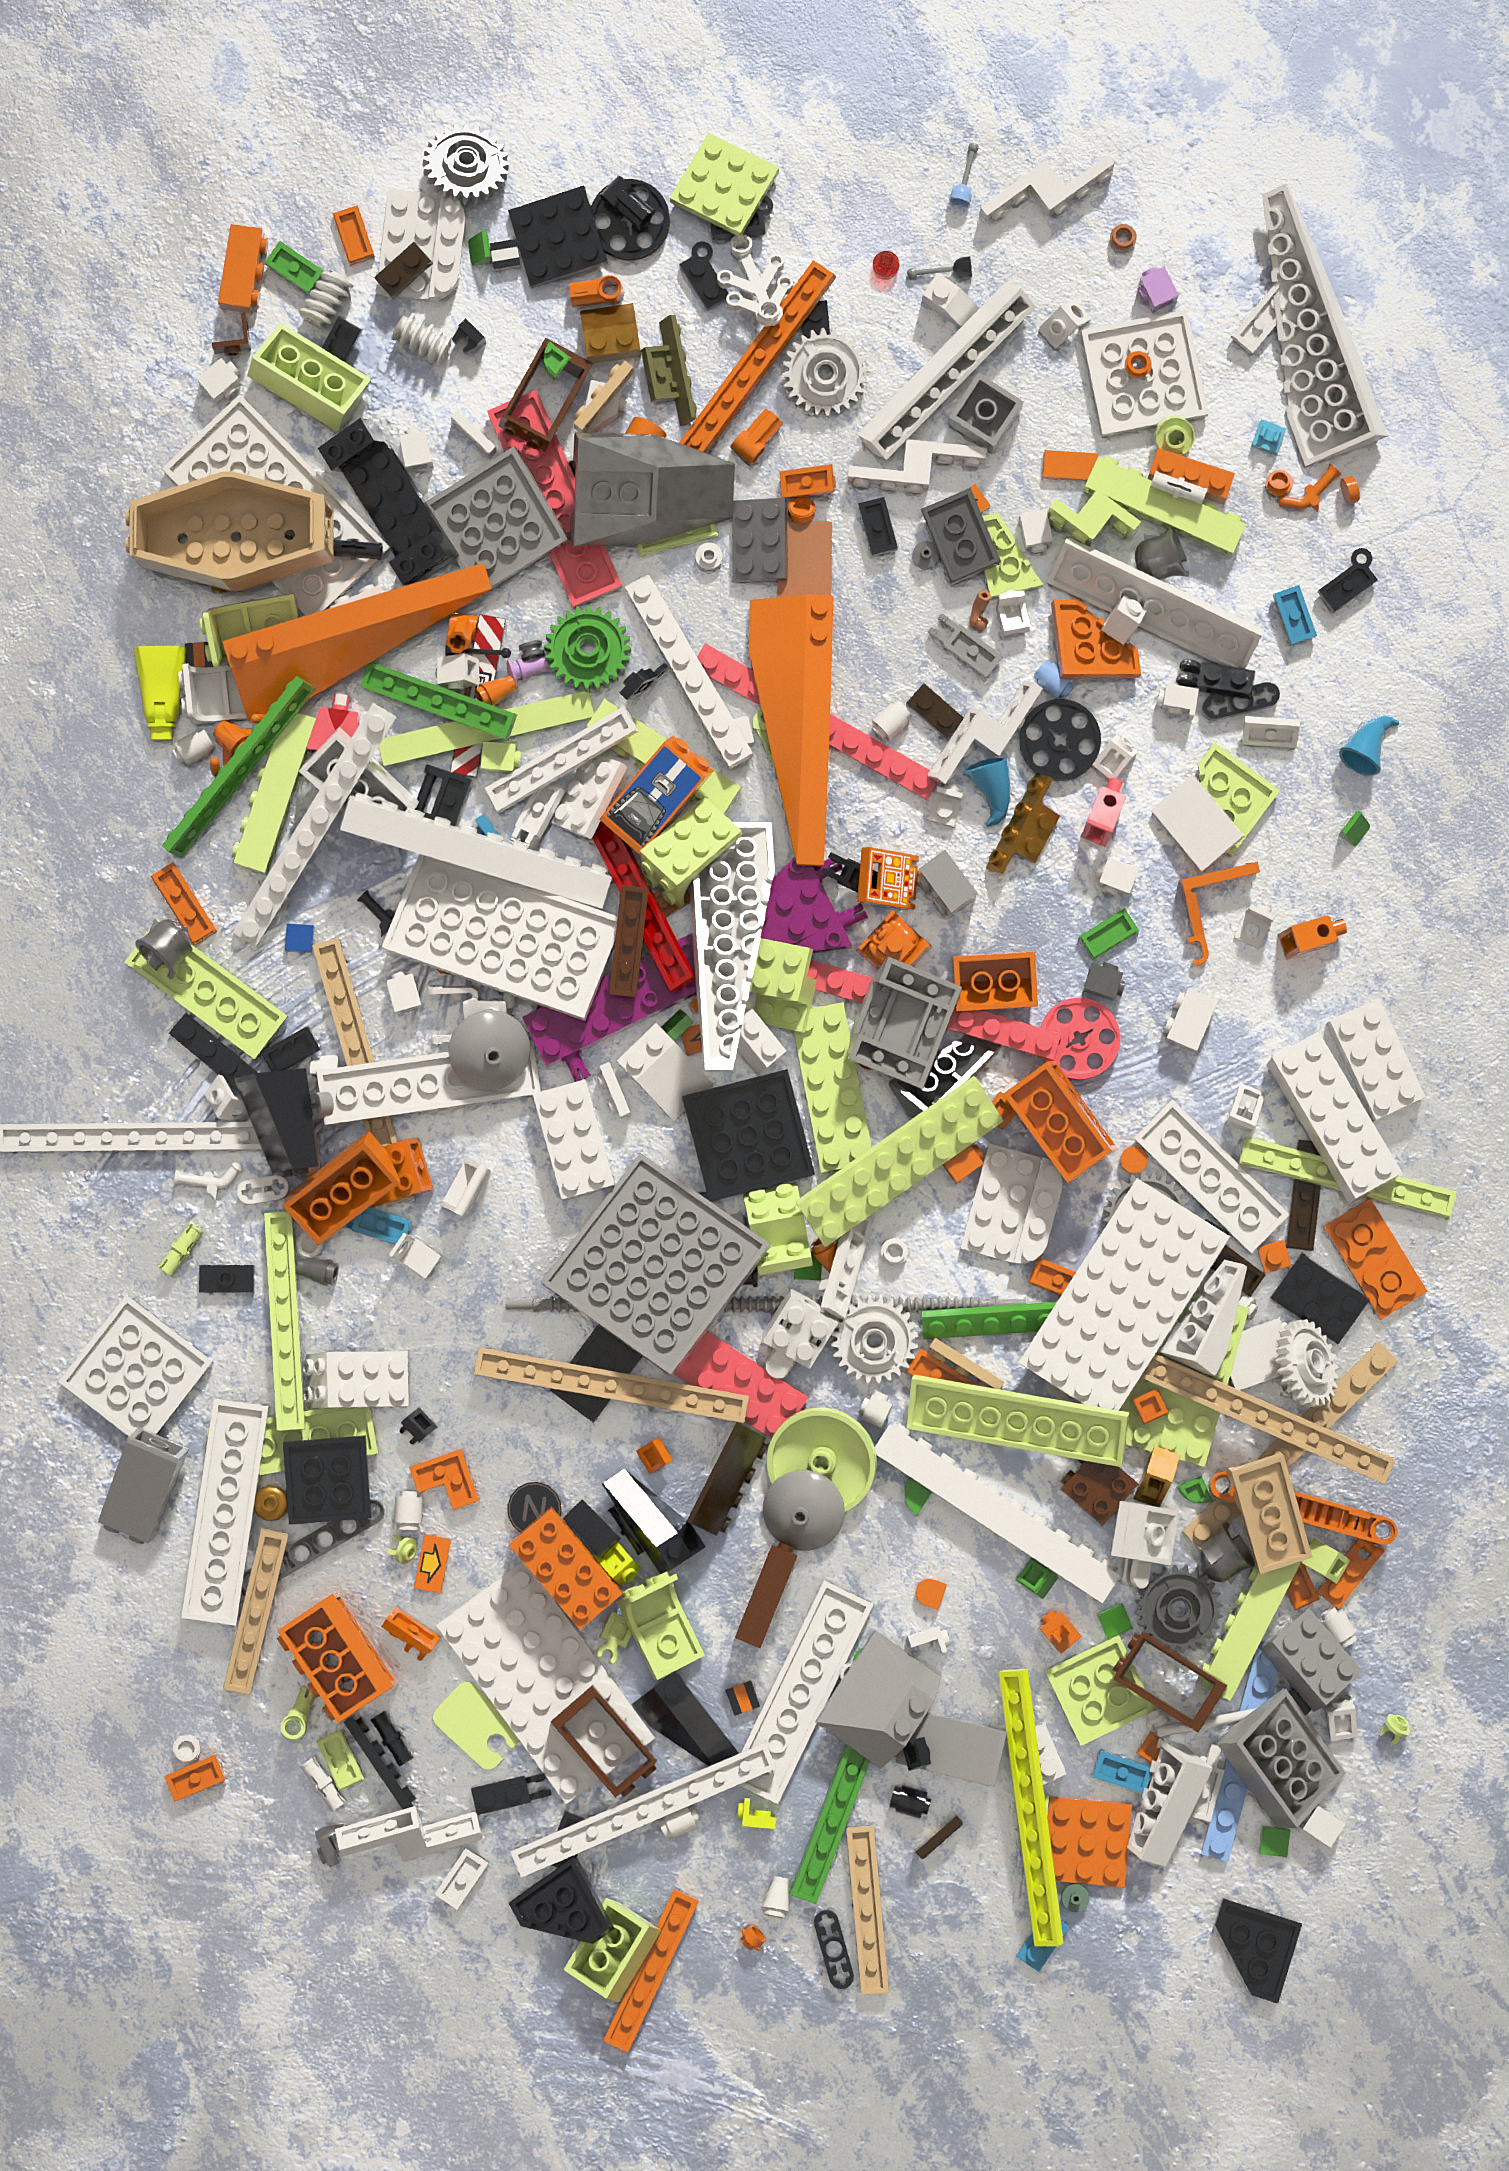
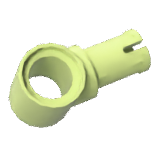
(298, 1714)

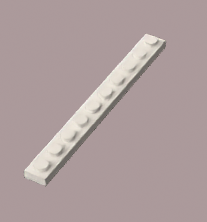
(314, 824)
(128, 1137)
(643, 1809)

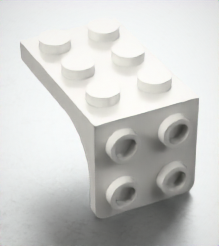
(210, 695)
(356, 1379)

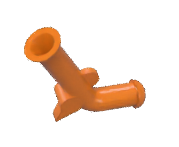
(1312, 492)

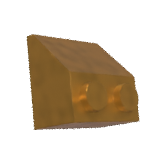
(610, 333)

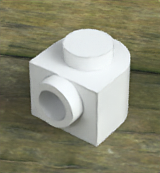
(876, 1409)

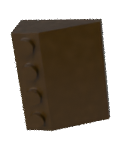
(726, 1480)

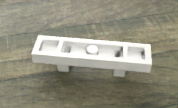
(845, 1270)

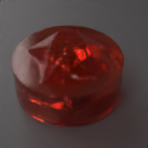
(886, 265)

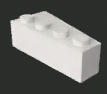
(1168, 1802)

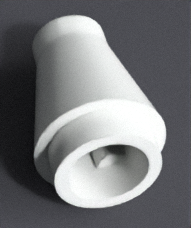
(777, 1898)

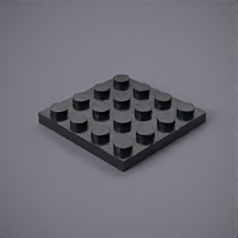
(748, 1135)

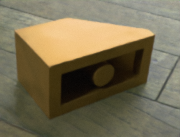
(1157, 1476)

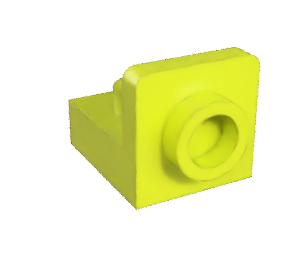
(619, 1564)
(760, 1819)

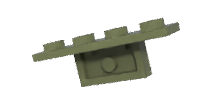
(668, 373)

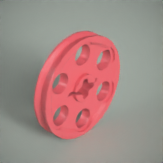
(1093, 1045)

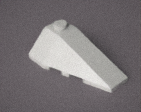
(1206, 1329)

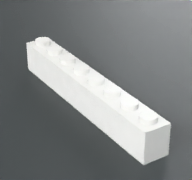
(946, 370)

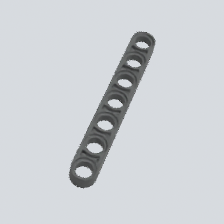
(315, 1549)

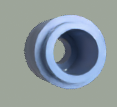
(1049, 679)

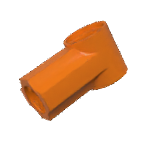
(592, 292)
(752, 442)
(461, 631)

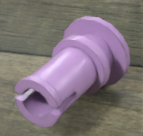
(527, 667)

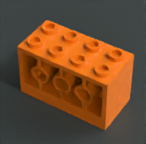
(1060, 1121)
(565, 1568)
(352, 1647)

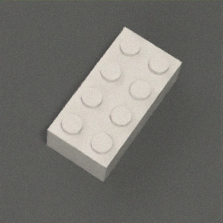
(373, 781)
(1375, 1060)
(574, 1140)

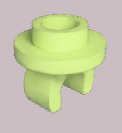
(406, 1549)
(1397, 1725)

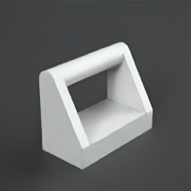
(466, 1188)

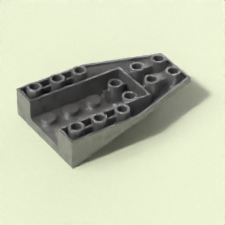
(645, 489)

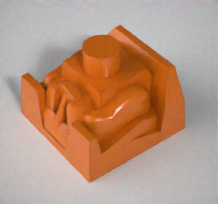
(894, 940)

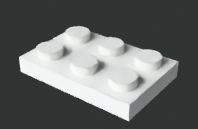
(588, 796)

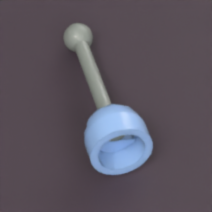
(961, 193)

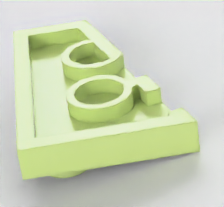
(1015, 571)

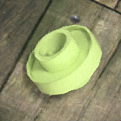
(1175, 435)

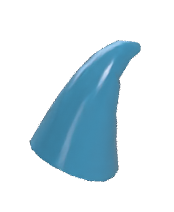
(1364, 746)
(993, 780)

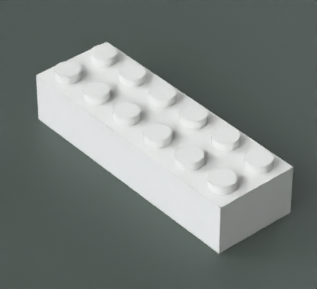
(1334, 1118)

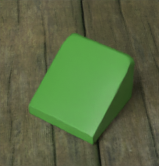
(480, 249)
(1355, 829)
(810, 1272)
(1037, 1578)
(1114, 1620)

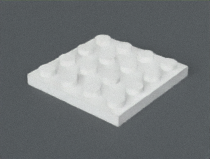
(1168, 389)
(135, 1370)

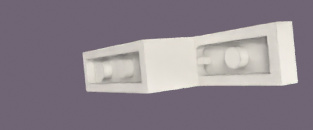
(1047, 189)
(917, 465)
(985, 732)
(408, 1833)

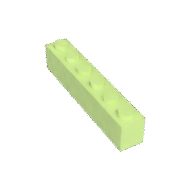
(1189, 519)
(645, 743)
(274, 796)
(1247, 1626)

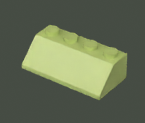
(308, 377)

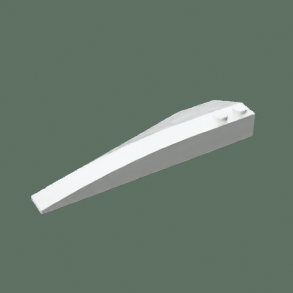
(1324, 378)
(727, 926)

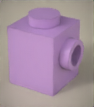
(1157, 288)

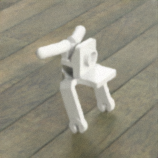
(472, 1005)

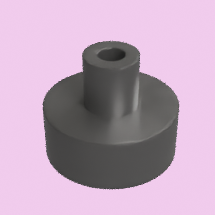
(925, 561)

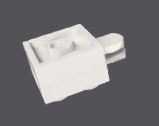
(798, 1336)
(1143, 1537)

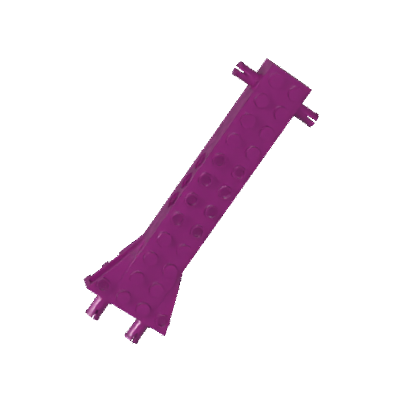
(794, 915)

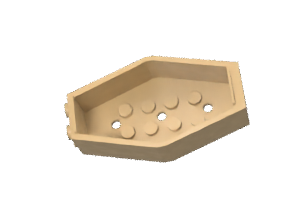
(214, 510)

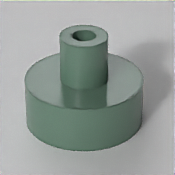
(1070, 1892)

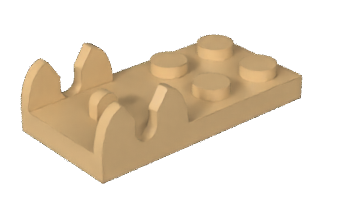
(1270, 1512)

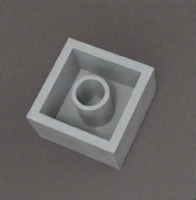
(985, 412)
(946, 884)

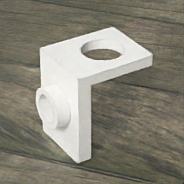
(1063, 323)
(1260, 916)
(224, 1102)
(415, 1255)

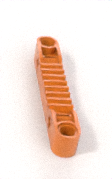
(1326, 1515)

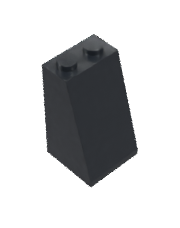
(281, 1118)

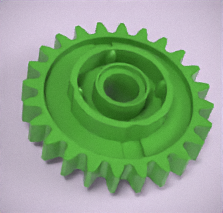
(584, 629)

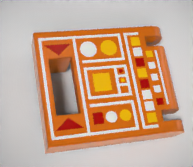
(894, 881)

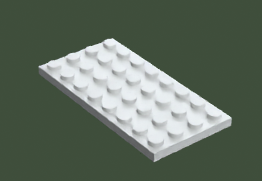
(248, 445)
(503, 935)
(1124, 1299)
(533, 1669)

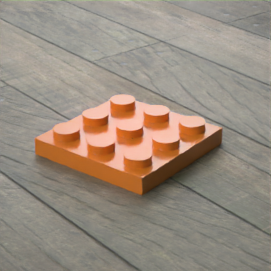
(1089, 1840)

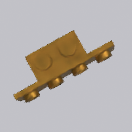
(1028, 827)

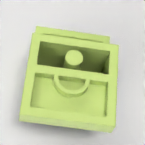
(1093, 519)
(783, 985)
(780, 1222)

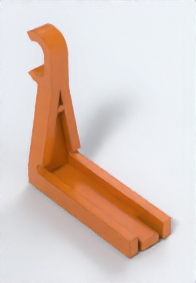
(1191, 902)

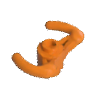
(229, 737)

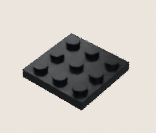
(558, 236)
(327, 1479)

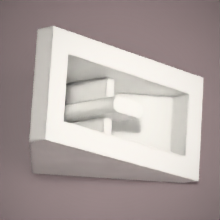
(1245, 1108)

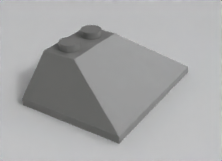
(902, 1021)
(880, 1700)

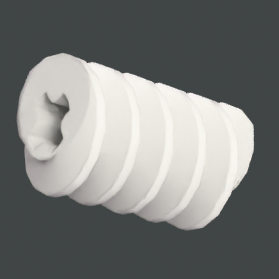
(325, 299)
(422, 339)

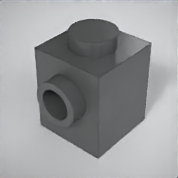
(1104, 981)

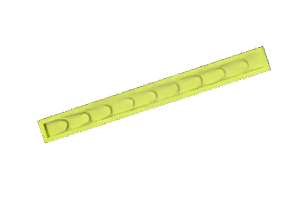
(1031, 1807)

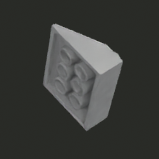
(1282, 1760)

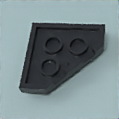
(563, 1905)
(1259, 1946)

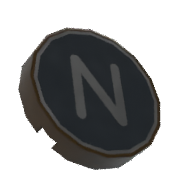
(530, 1502)

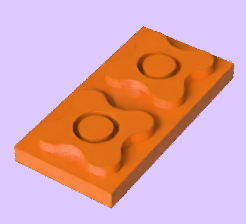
(1375, 1258)

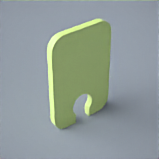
(470, 1720)

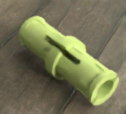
(180, 1249)

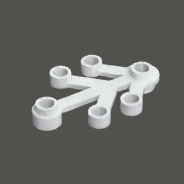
(756, 285)

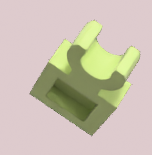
(616, 1634)

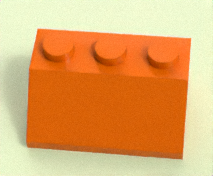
(995, 980)

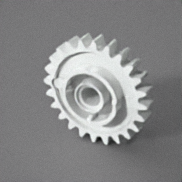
(845, 371)
(878, 1359)
(1306, 1363)

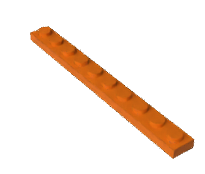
(758, 359)

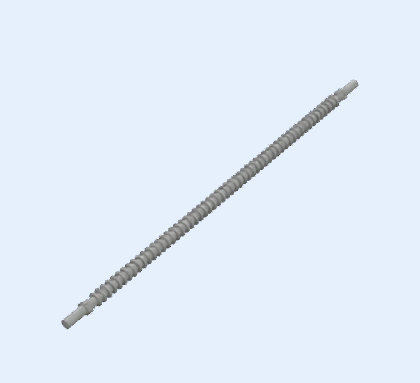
(916, 1304)

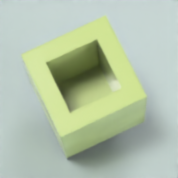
(500, 757)
(1326, 1561)

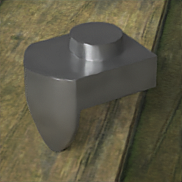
(327, 1850)

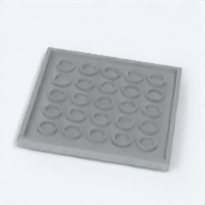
(656, 1264)

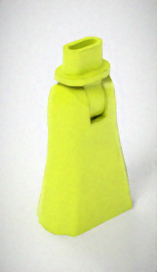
(160, 686)

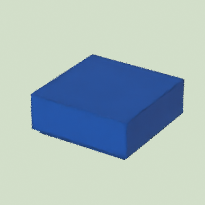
(299, 938)

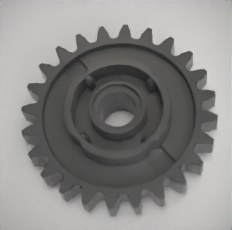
(1199, 1602)

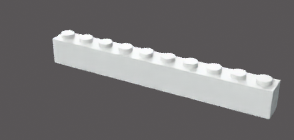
(475, 851)
(996, 1513)

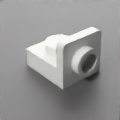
(1115, 756)
(945, 805)
(924, 1638)
(1341, 1718)

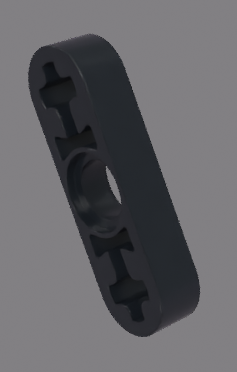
(1223, 714)
(846, 1967)

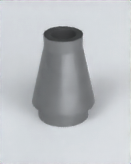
(320, 1271)

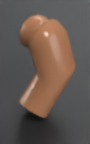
(976, 619)

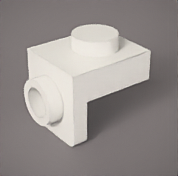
(1012, 612)

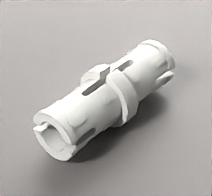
(1167, 483)
(322, 1784)

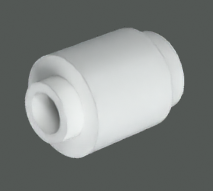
(891, 720)
(193, 747)
(408, 1511)
(1339, 1626)
(679, 1822)

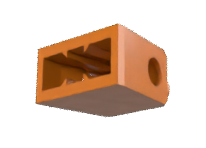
(1311, 936)

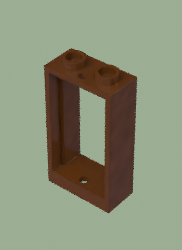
(577, 367)
(766, 1594)
(1123, 1665)
(644, 1770)

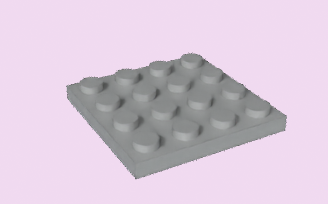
(498, 518)

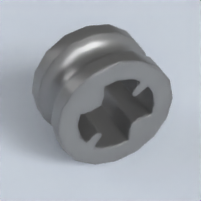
(531, 649)

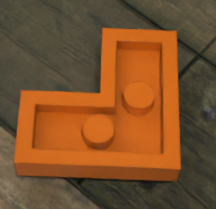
(447, 1470)

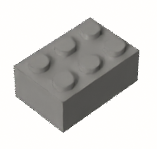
(1311, 1659)

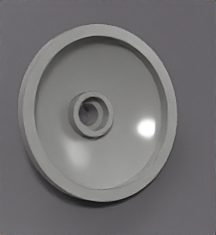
(478, 1037)
(805, 1493)

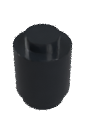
(910, 1801)

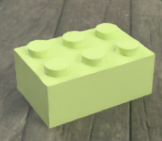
(616, 1957)

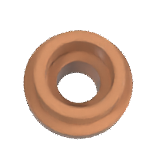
(1126, 230)

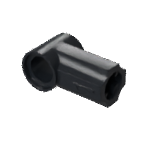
(623, 198)

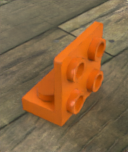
(411, 1169)

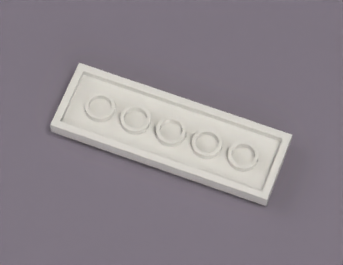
(1211, 1176)

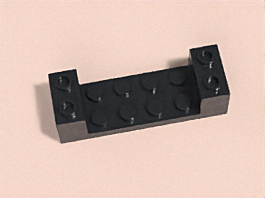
(390, 500)

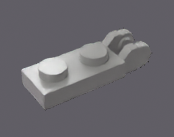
(967, 647)

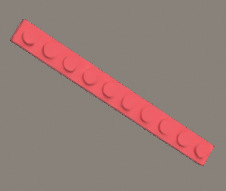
(842, 735)
(971, 1023)

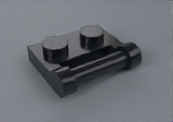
(450, 795)

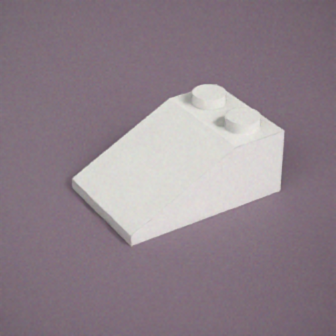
(663, 1071)

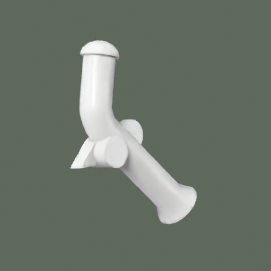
(208, 1181)

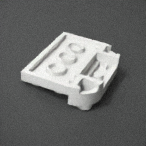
(436, 228)
(1013, 1206)

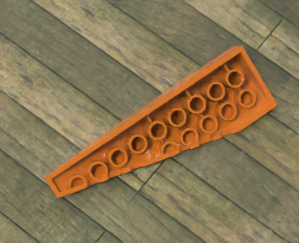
(343, 638)
(793, 680)

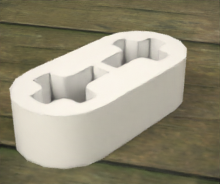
(262, 1183)

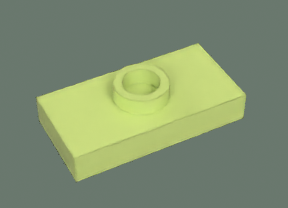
(340, 1759)

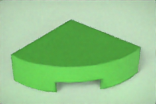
(554, 360)
(1195, 1491)
(916, 1495)

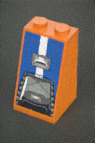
(657, 794)

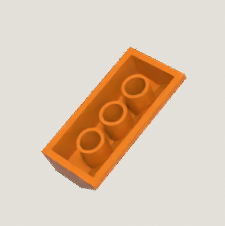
(342, 1188)

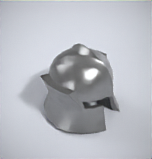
(1161, 555)
(165, 943)
(1224, 1557)

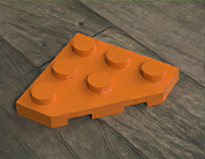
(1087, 650)

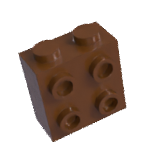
(1097, 1488)

